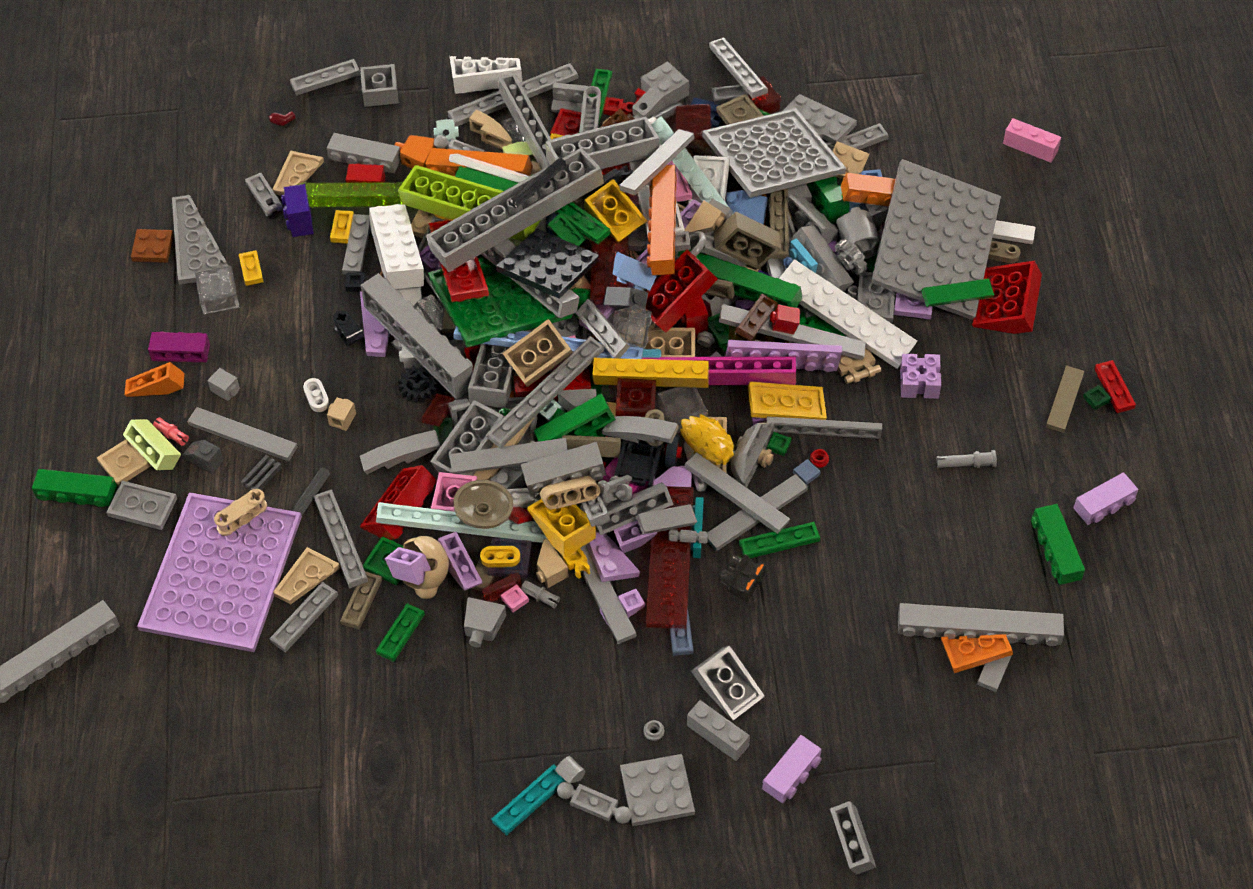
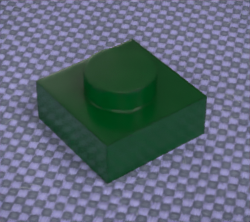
(1097, 397)

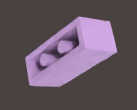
(1106, 499)
(792, 769)

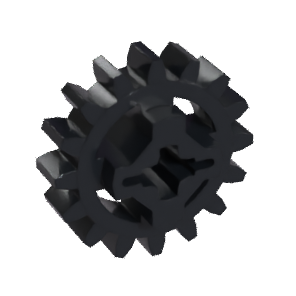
(417, 384)

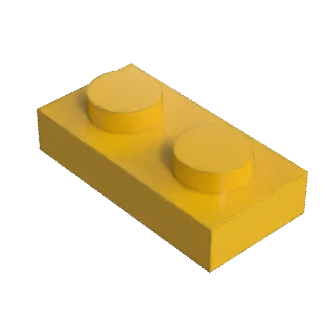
(341, 226)
(251, 268)

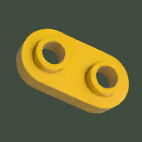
(500, 556)

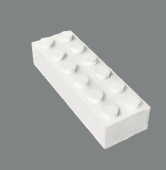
(396, 246)

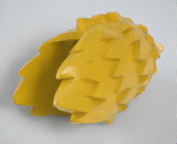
(708, 439)

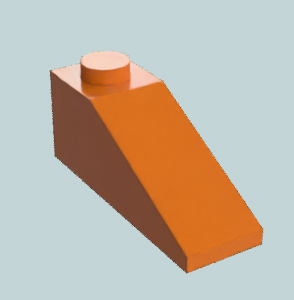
(156, 381)

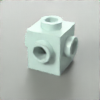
(446, 125)

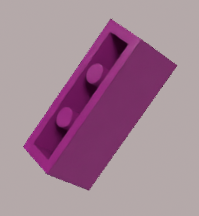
(179, 347)

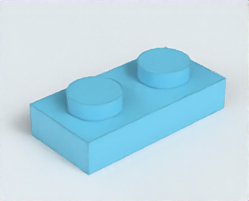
(801, 255)

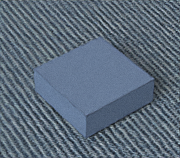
(806, 471)

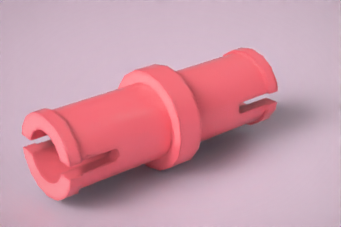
(171, 431)

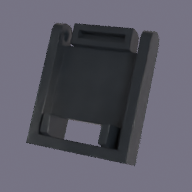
(639, 467)

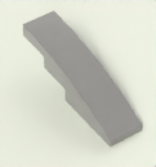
(641, 428)
(401, 450)

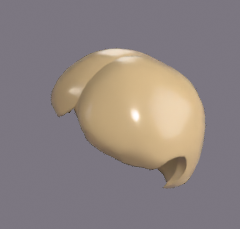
(437, 560)

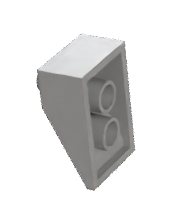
(728, 682)

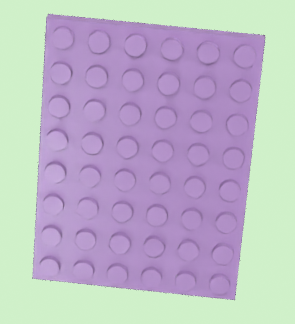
(217, 584)

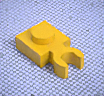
(577, 561)

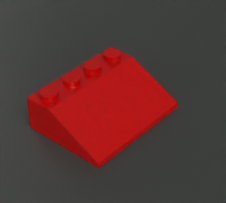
(1014, 298)

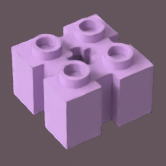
(920, 376)

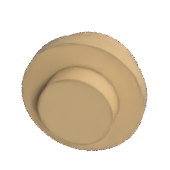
(765, 457)

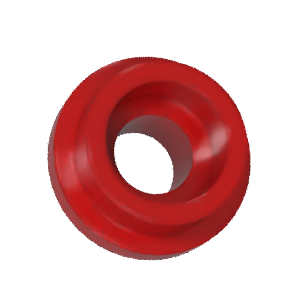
(821, 454)

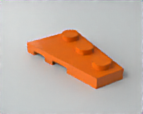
(972, 652)

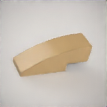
(490, 130)

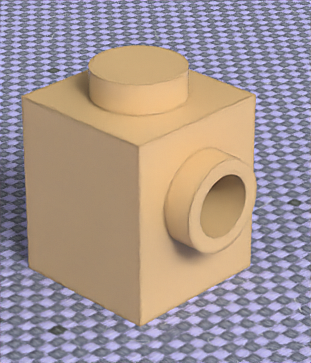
(341, 413)

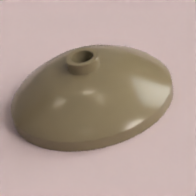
(483, 504)

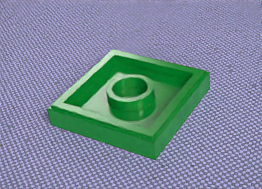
(376, 560)

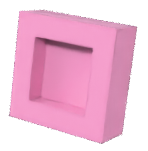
(514, 598)

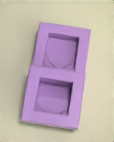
(631, 602)

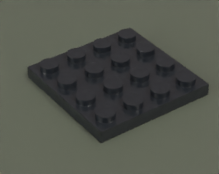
(547, 263)

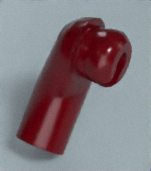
(280, 119)

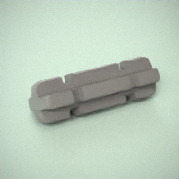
(688, 536)

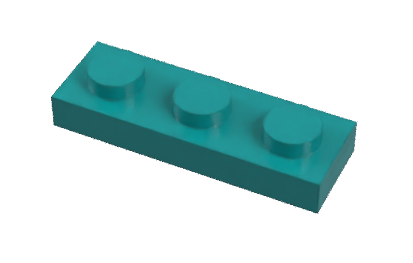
(698, 511)

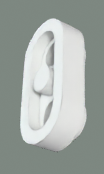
(316, 396)

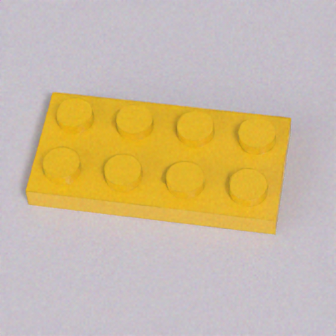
(786, 401)

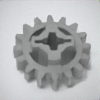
(851, 257)

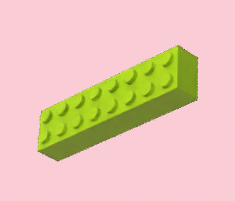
(448, 195)

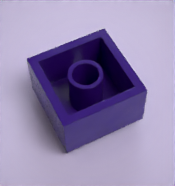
(297, 210)

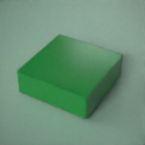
(779, 443)

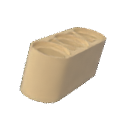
(578, 495)

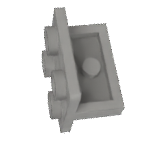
(567, 97)

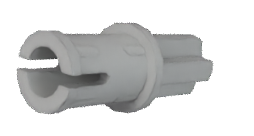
(540, 594)

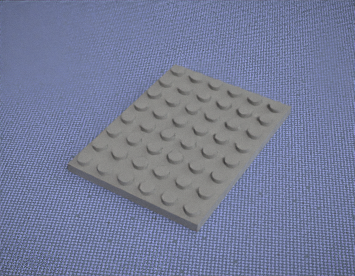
(935, 235)

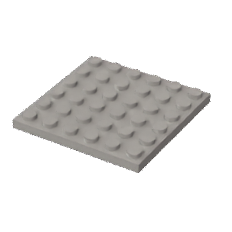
(774, 152)

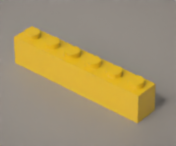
(665, 372)

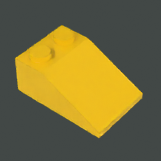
(614, 210)
(564, 527)

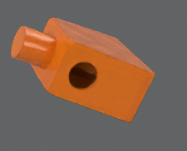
(415, 150)

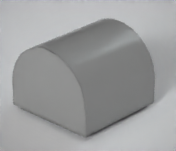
(570, 770)

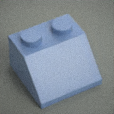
(633, 271)

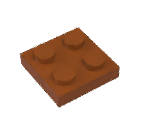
(152, 245)

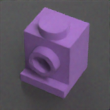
(429, 260)

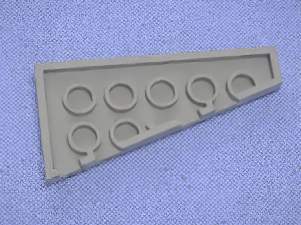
(193, 242)

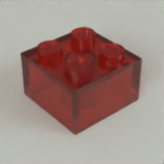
(635, 397)

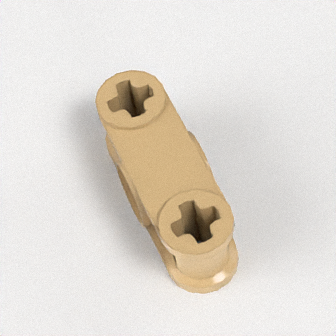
(240, 512)

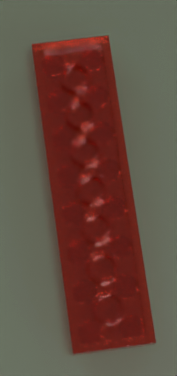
(669, 572)

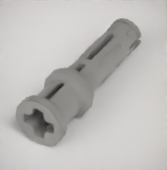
(976, 459)

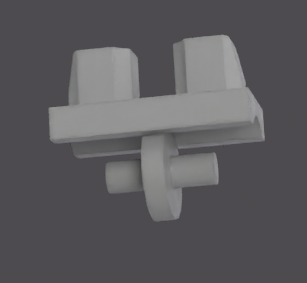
(616, 489)

